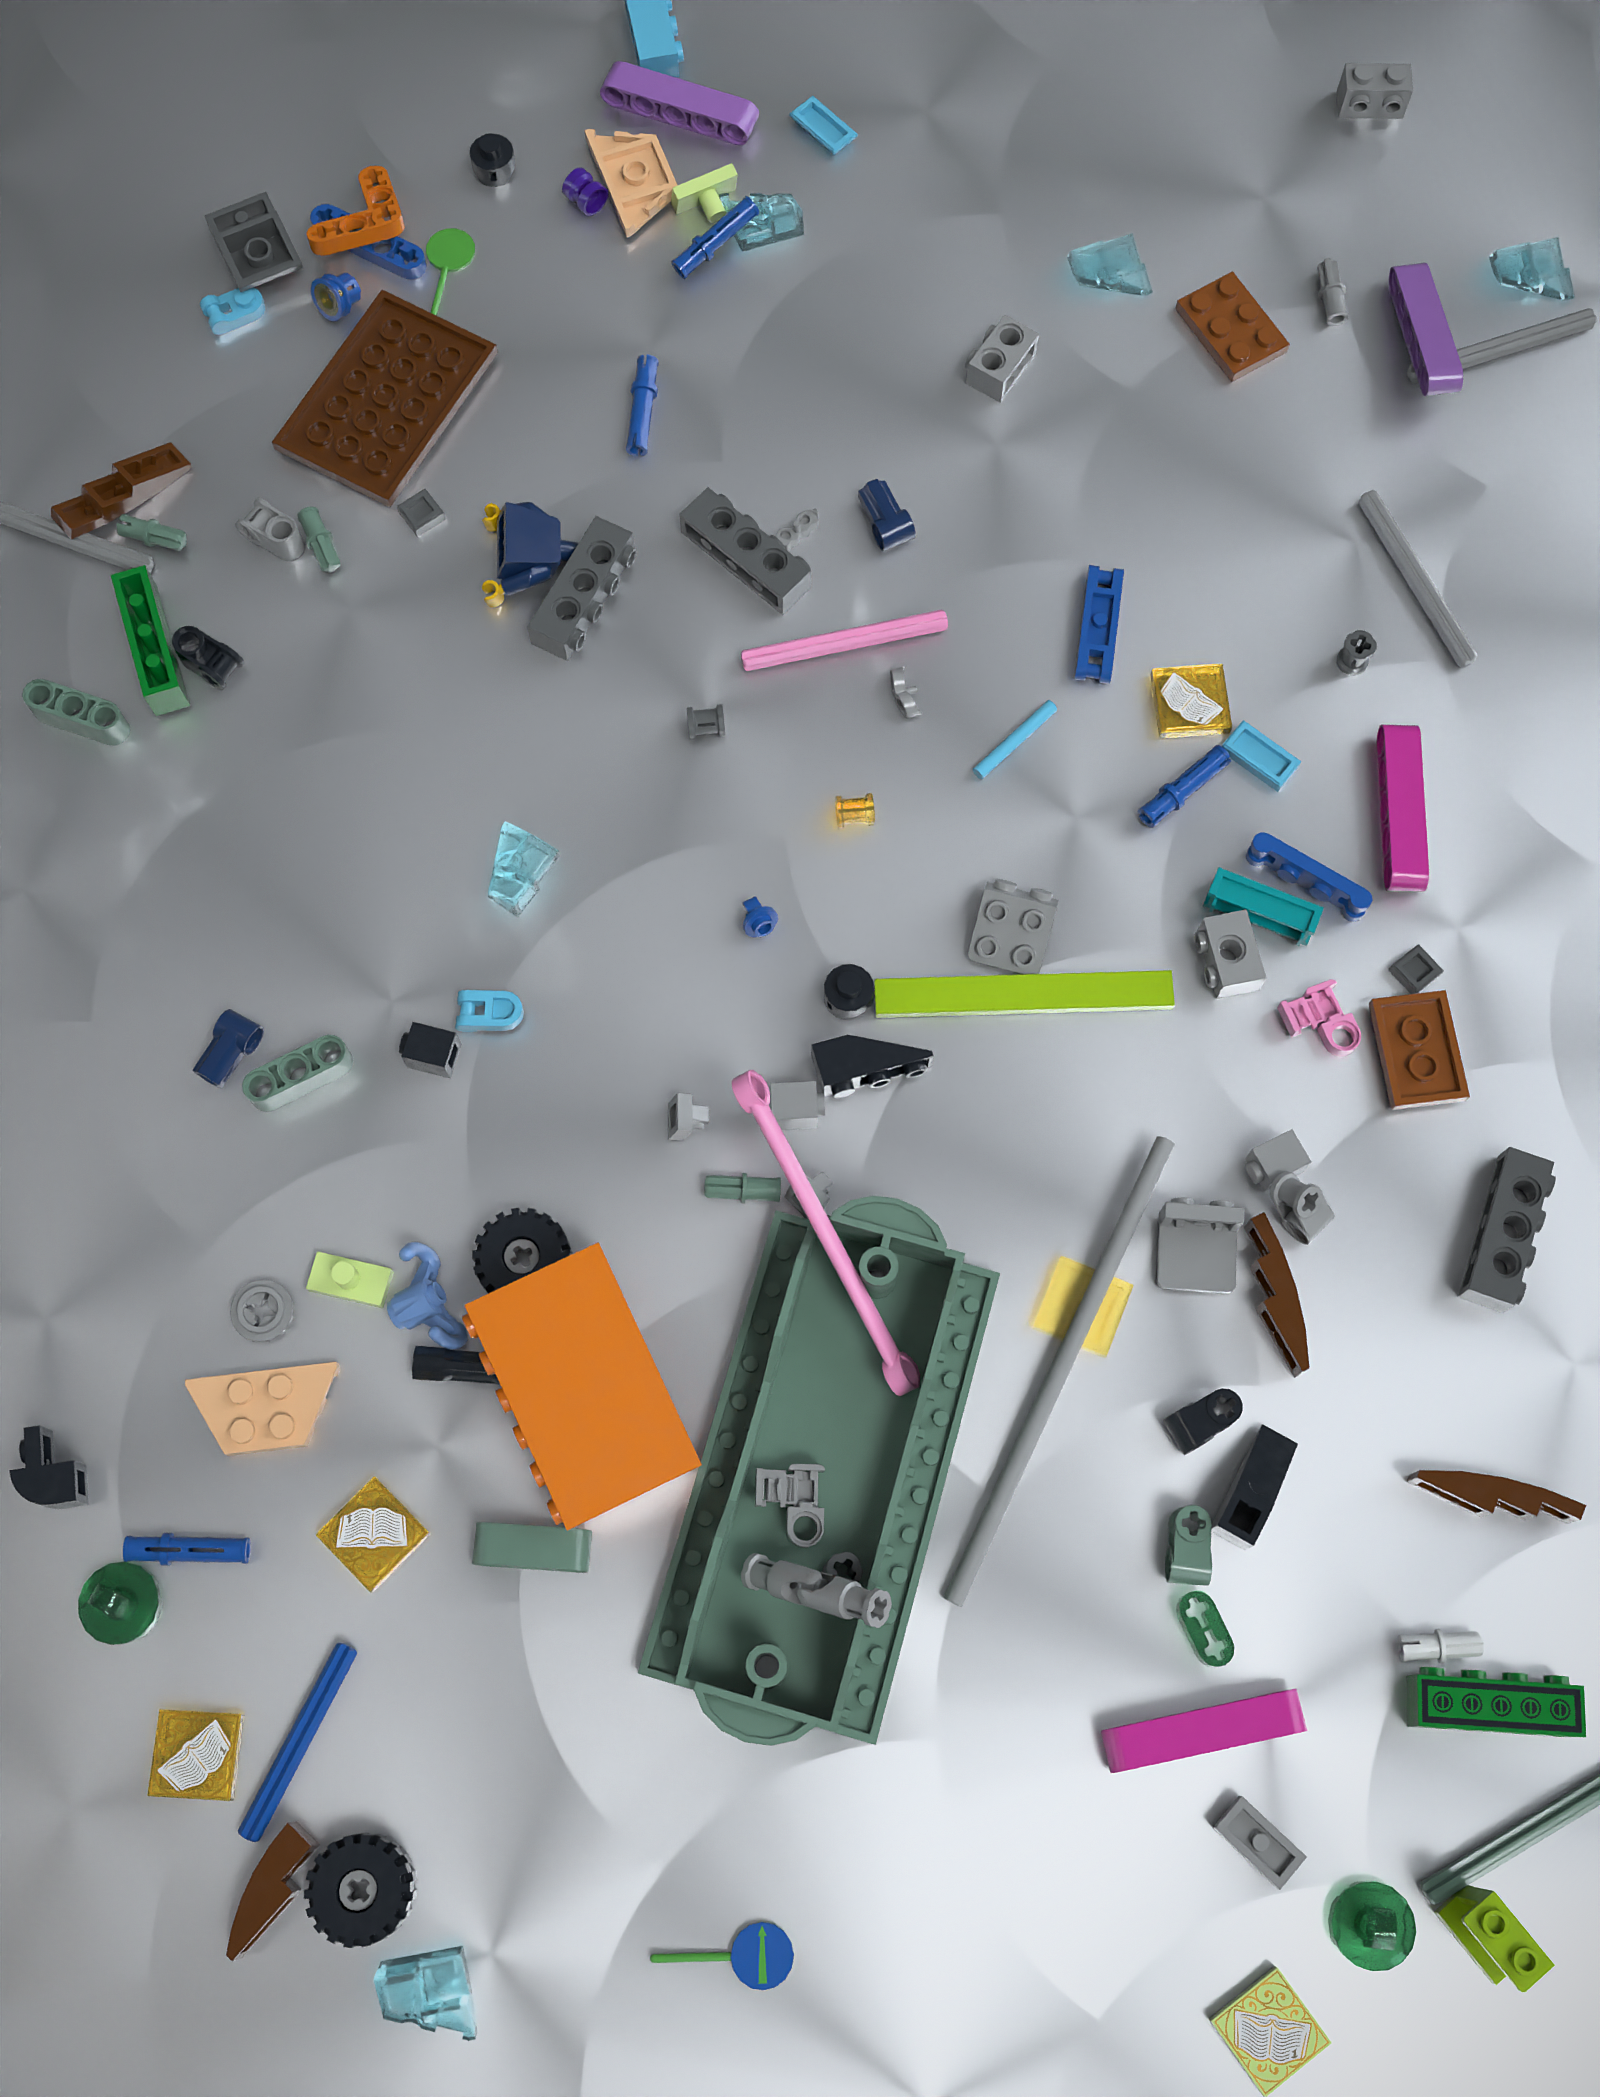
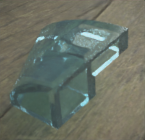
(777, 220)
(1111, 266)
(1534, 269)
(519, 868)
(428, 1991)

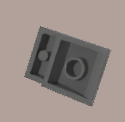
(253, 241)

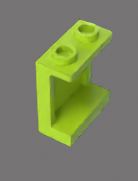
(1494, 1937)

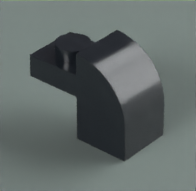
(46, 1482)

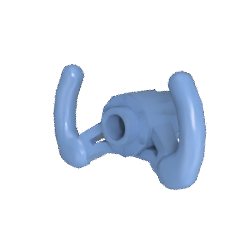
(425, 1301)

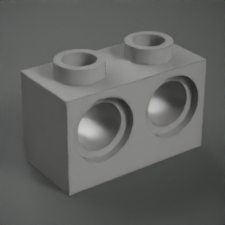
(1005, 360)

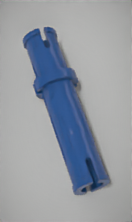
(704, 246)
(643, 392)
(1173, 795)
(140, 1549)

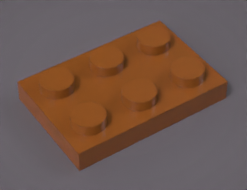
(1232, 326)
(1418, 1050)

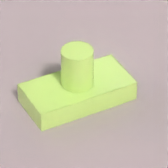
(705, 192)
(350, 1279)

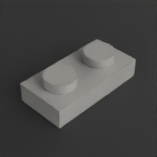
(1259, 1842)

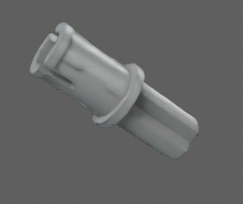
(1332, 292)

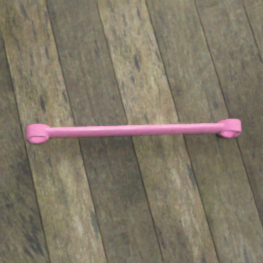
(898, 1367)

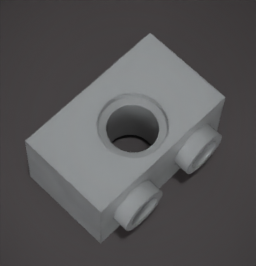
(1231, 933)

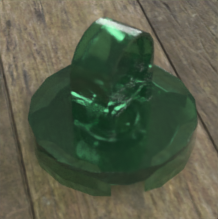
(120, 1603)
(1372, 1926)

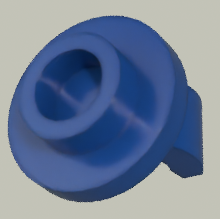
(759, 920)

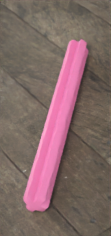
(844, 640)

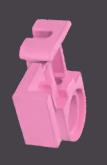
(1321, 1009)

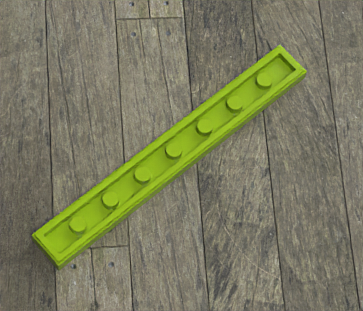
(1024, 994)

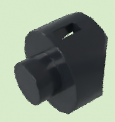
(492, 154)
(848, 991)

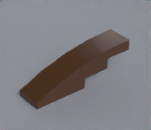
(127, 487)
(1282, 1308)
(1484, 1492)

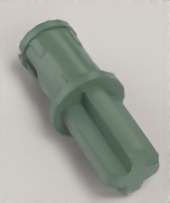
(151, 533)
(319, 539)
(743, 1188)

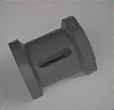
(1352, 651)
(706, 721)
(850, 1560)

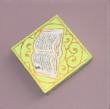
(1270, 2031)

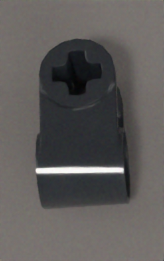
(211, 658)
(1199, 1423)

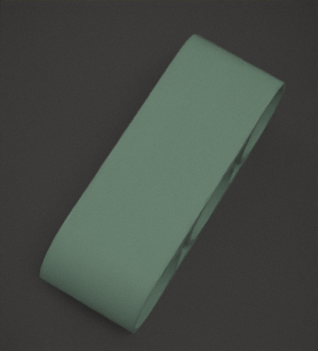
(65, 701)
(279, 1072)
(532, 1547)

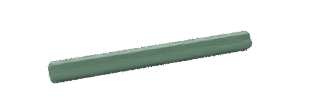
(1512, 1841)

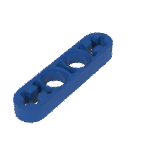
(390, 260)

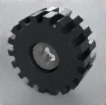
(514, 1232)
(390, 1890)

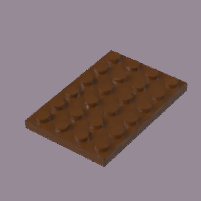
(385, 398)

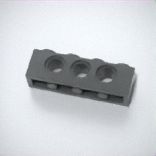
(600, 542)
(777, 588)
(1481, 1280)

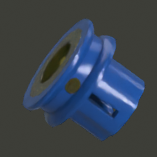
(332, 296)

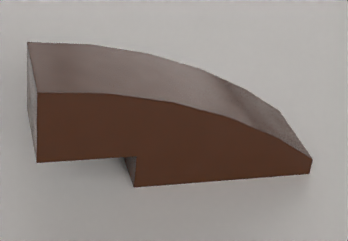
(270, 1888)

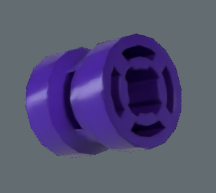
(587, 193)

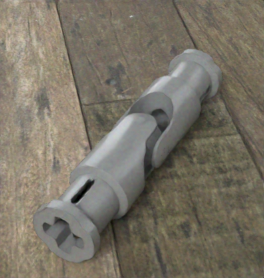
(816, 1590)

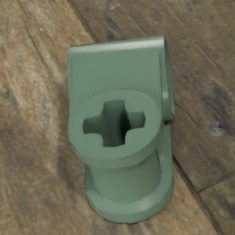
(1189, 1556)

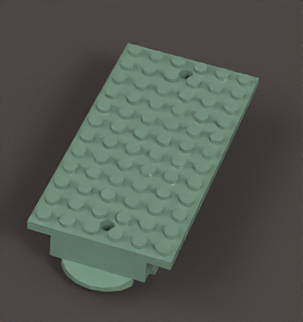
(815, 1392)

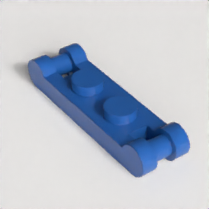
(1099, 624)
(1317, 878)

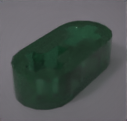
(1214, 1624)

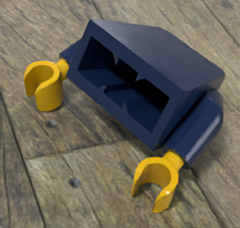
(526, 548)

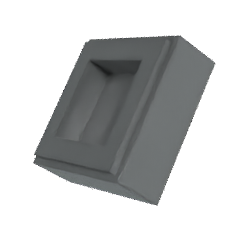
(421, 512)
(1416, 970)

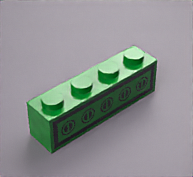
(150, 640)
(1496, 1705)

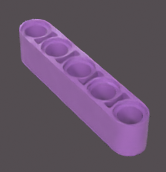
(679, 103)
(1425, 329)

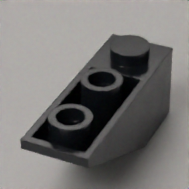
(861, 1061)
(1254, 1489)

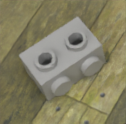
(1374, 90)

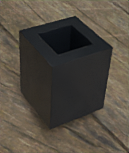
(430, 1049)

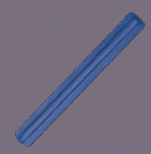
(297, 1742)

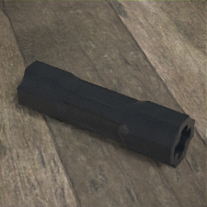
(449, 1364)

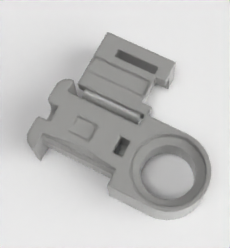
(795, 1489)

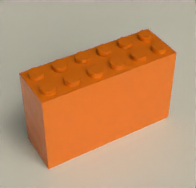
(580, 1387)

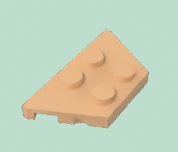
(633, 174)
(263, 1407)

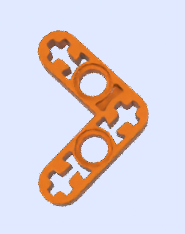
(335, 234)

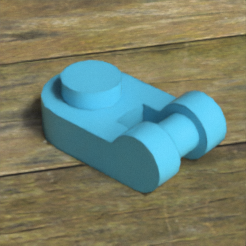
(245, 309)
(501, 1012)

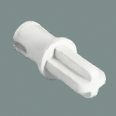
(1440, 1646)

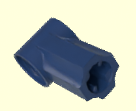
(888, 522)
(231, 1040)

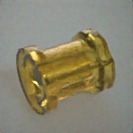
(855, 810)

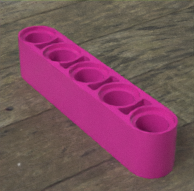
(1402, 808)
(1203, 1731)

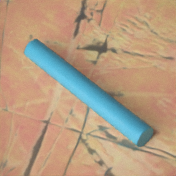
(1014, 739)

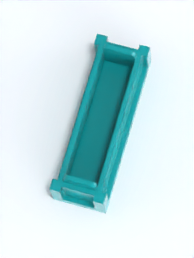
(1265, 906)

